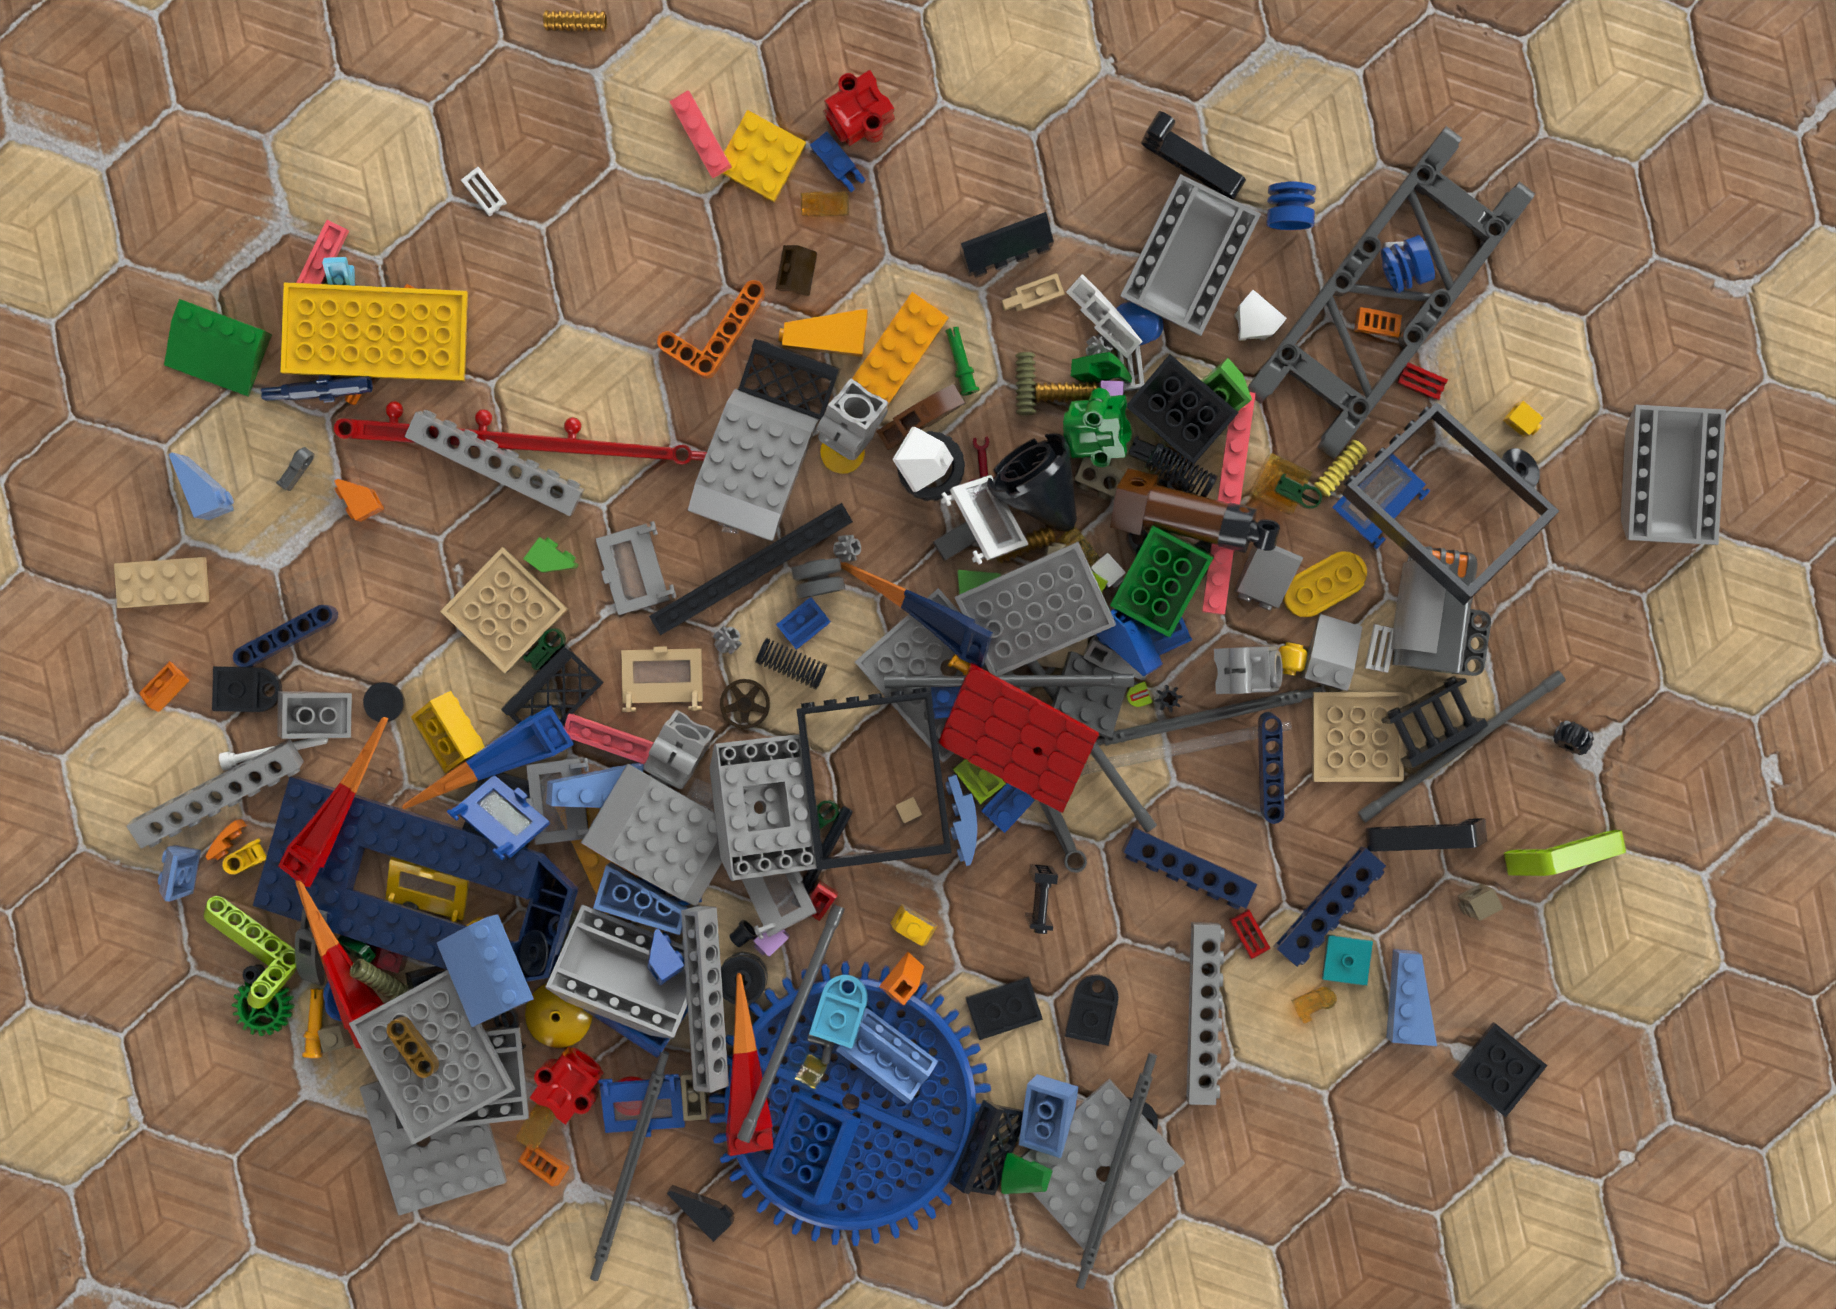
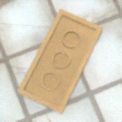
(161, 582)

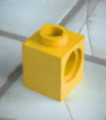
(1523, 419)

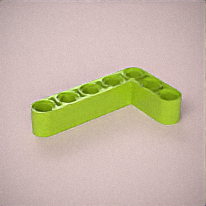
(1565, 856)
(255, 946)

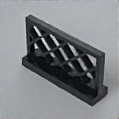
(795, 360)
(542, 677)
(979, 1144)

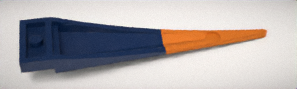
(954, 629)

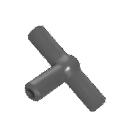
(828, 1046)

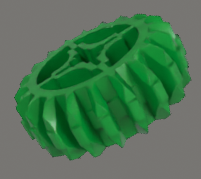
(250, 1019)

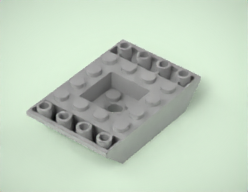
(775, 776)

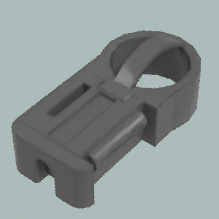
(301, 460)

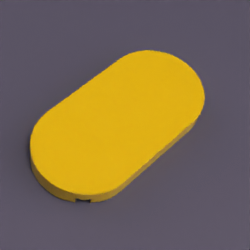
(1325, 584)

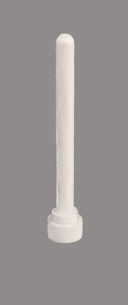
(229, 760)

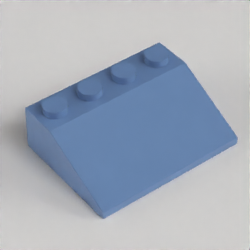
(484, 970)

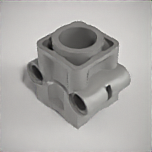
(851, 420)
(1248, 670)
(678, 750)

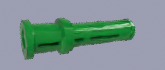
(964, 372)

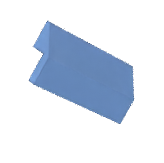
(889, 1057)

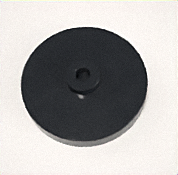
(383, 701)

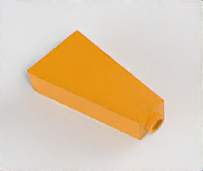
(831, 333)

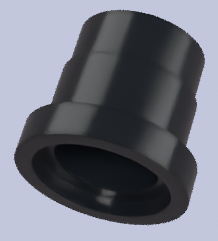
(743, 933)

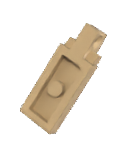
(1034, 293)

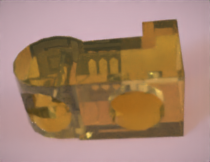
(1075, 536)
(1314, 1001)

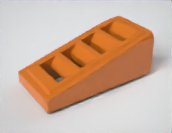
(1360, 321)
(554, 1180)

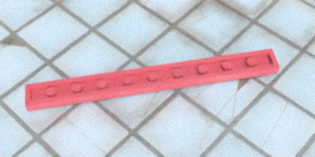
(1229, 491)

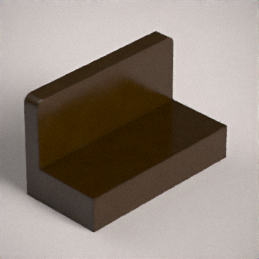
(796, 269)

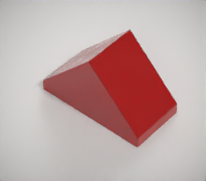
(822, 899)

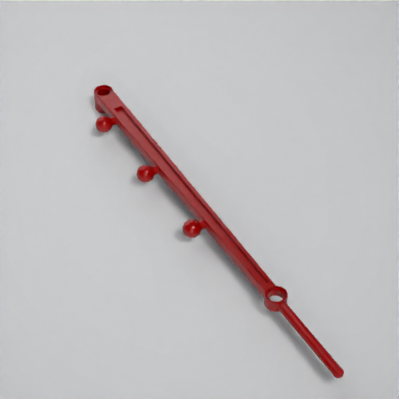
(396, 432)

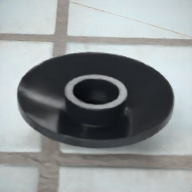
(1523, 465)
(534, 953)

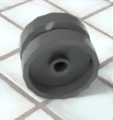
(818, 577)

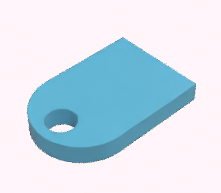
(840, 1012)

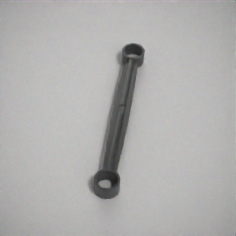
(1063, 835)

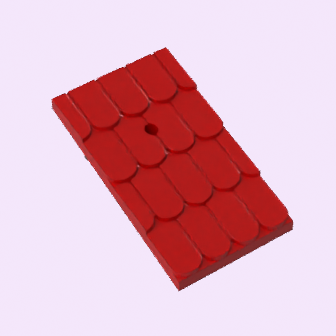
(1017, 738)

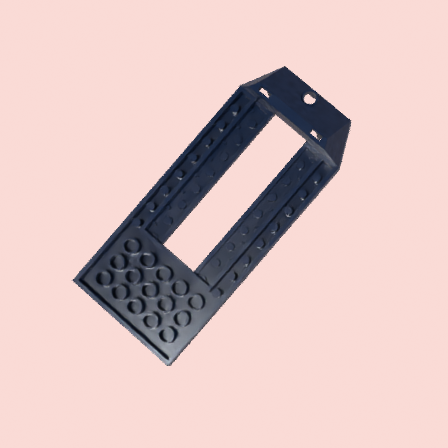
(417, 841)

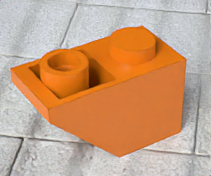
(360, 500)
(903, 979)

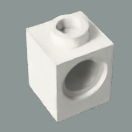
(1109, 569)

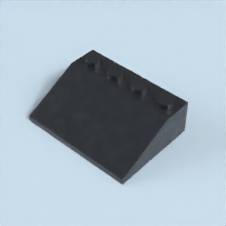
(1181, 409)

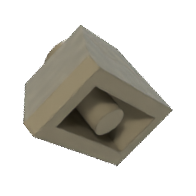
(334, 1037)

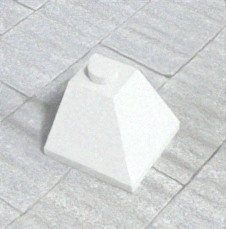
(922, 459)

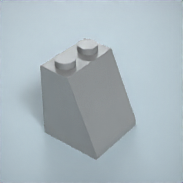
(1267, 576)

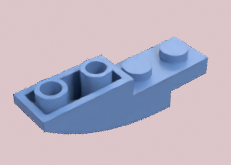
(965, 828)

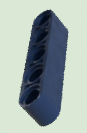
(275, 639)
(1277, 776)

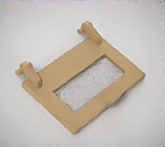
(662, 677)

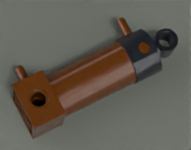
(1229, 525)

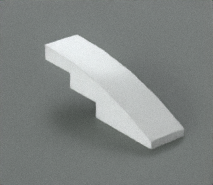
(1104, 316)

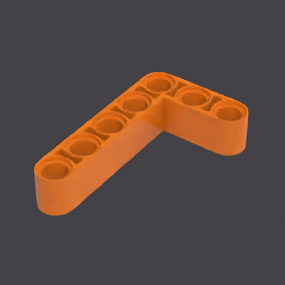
(719, 335)

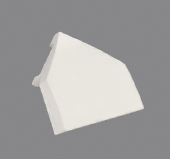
(1257, 318)

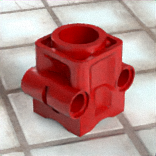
(855, 110)
(570, 1079)

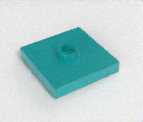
(1347, 960)

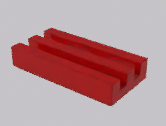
(1440, 388)
(1241, 916)

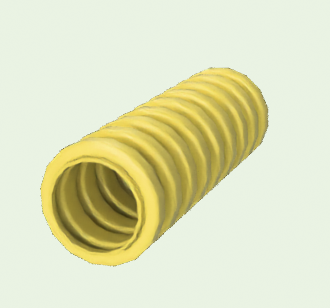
(1341, 467)

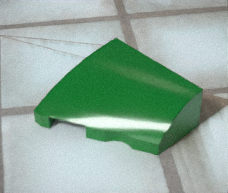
(1099, 367)
(1024, 1176)

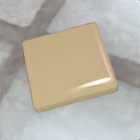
(908, 810)

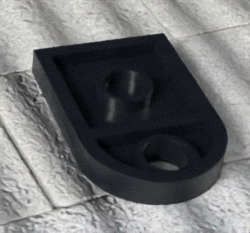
(243, 689)
(1092, 1012)

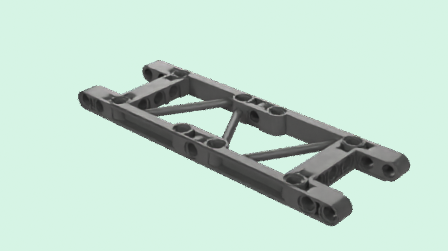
(1464, 209)

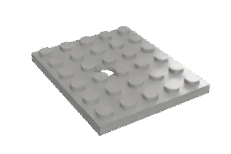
(912, 651)
(468, 1064)
(1092, 1143)
(449, 1167)

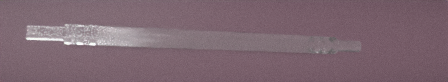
(1249, 733)

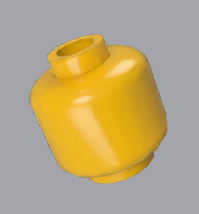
(1293, 658)

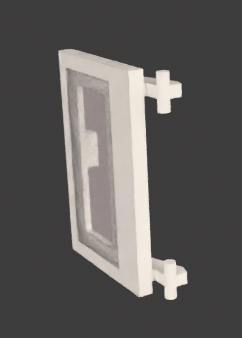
(987, 518)

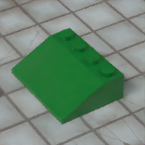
(215, 347)
(1162, 581)

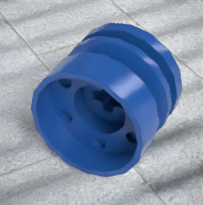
(1291, 201)
(1403, 265)

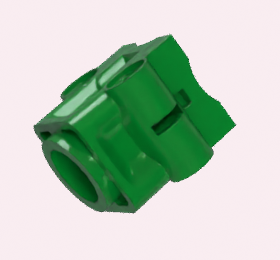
(1098, 427)

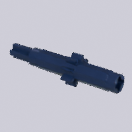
(325, 389)

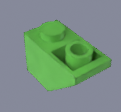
(548, 558)

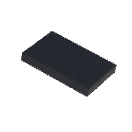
(1004, 1008)

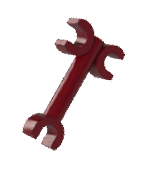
(982, 457)

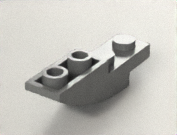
(306, 953)

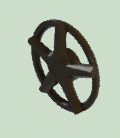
(745, 703)

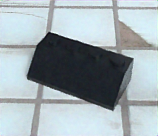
(1007, 244)

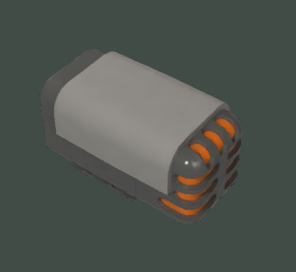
(1432, 626)

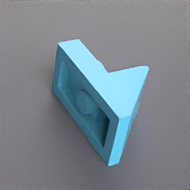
(338, 271)

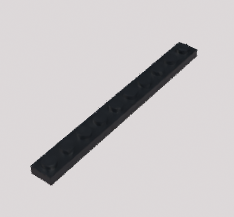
(751, 569)

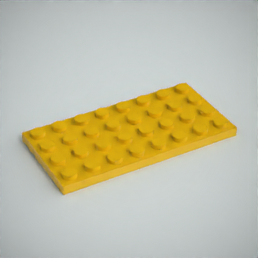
(374, 332)

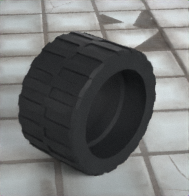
(954, 479)

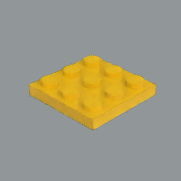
(762, 155)

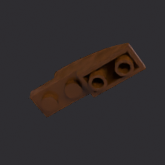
(921, 415)

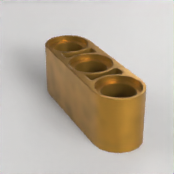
(423, 1052)

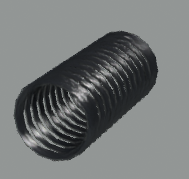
(1212, 479)
(814, 683)

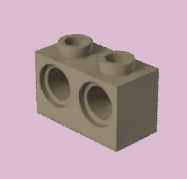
(1099, 476)

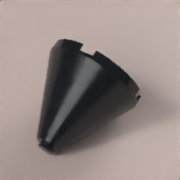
(1038, 481)

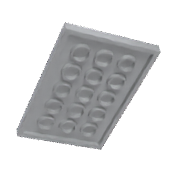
(1038, 609)

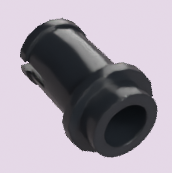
(253, 971)

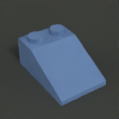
(203, 493)
(178, 872)
(1047, 1115)

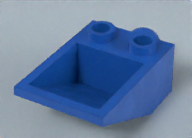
(1131, 642)

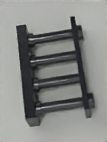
(1452, 734)
(1044, 877)

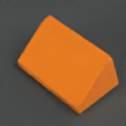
(163, 687)

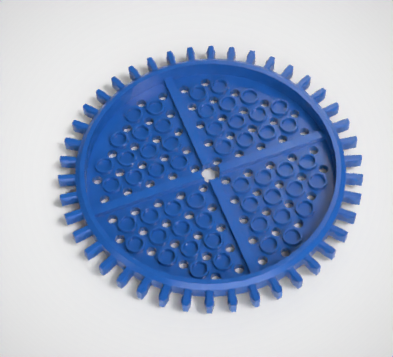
(890, 1201)

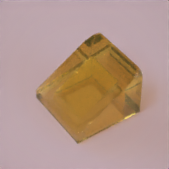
(811, 1071)

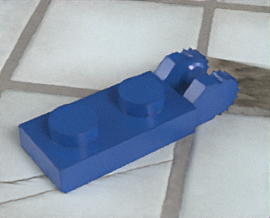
(836, 160)

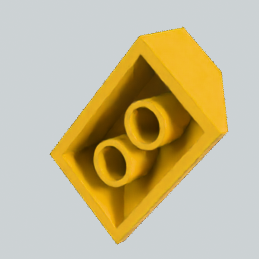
(447, 731)

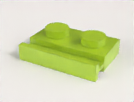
(978, 781)

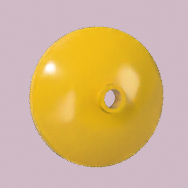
(565, 1032)

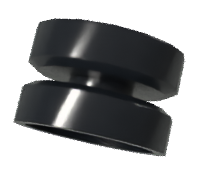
(755, 976)

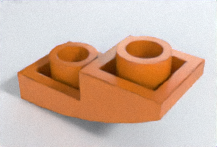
(221, 844)

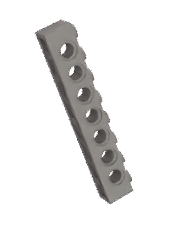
(420, 433)
(147, 834)
(705, 998)
(1208, 1093)

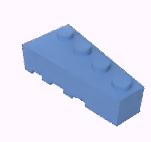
(585, 789)
(637, 901)
(1409, 1002)

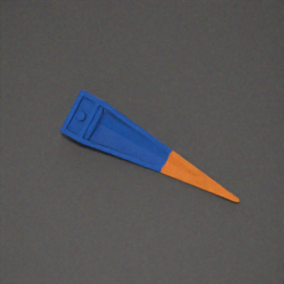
(525, 743)

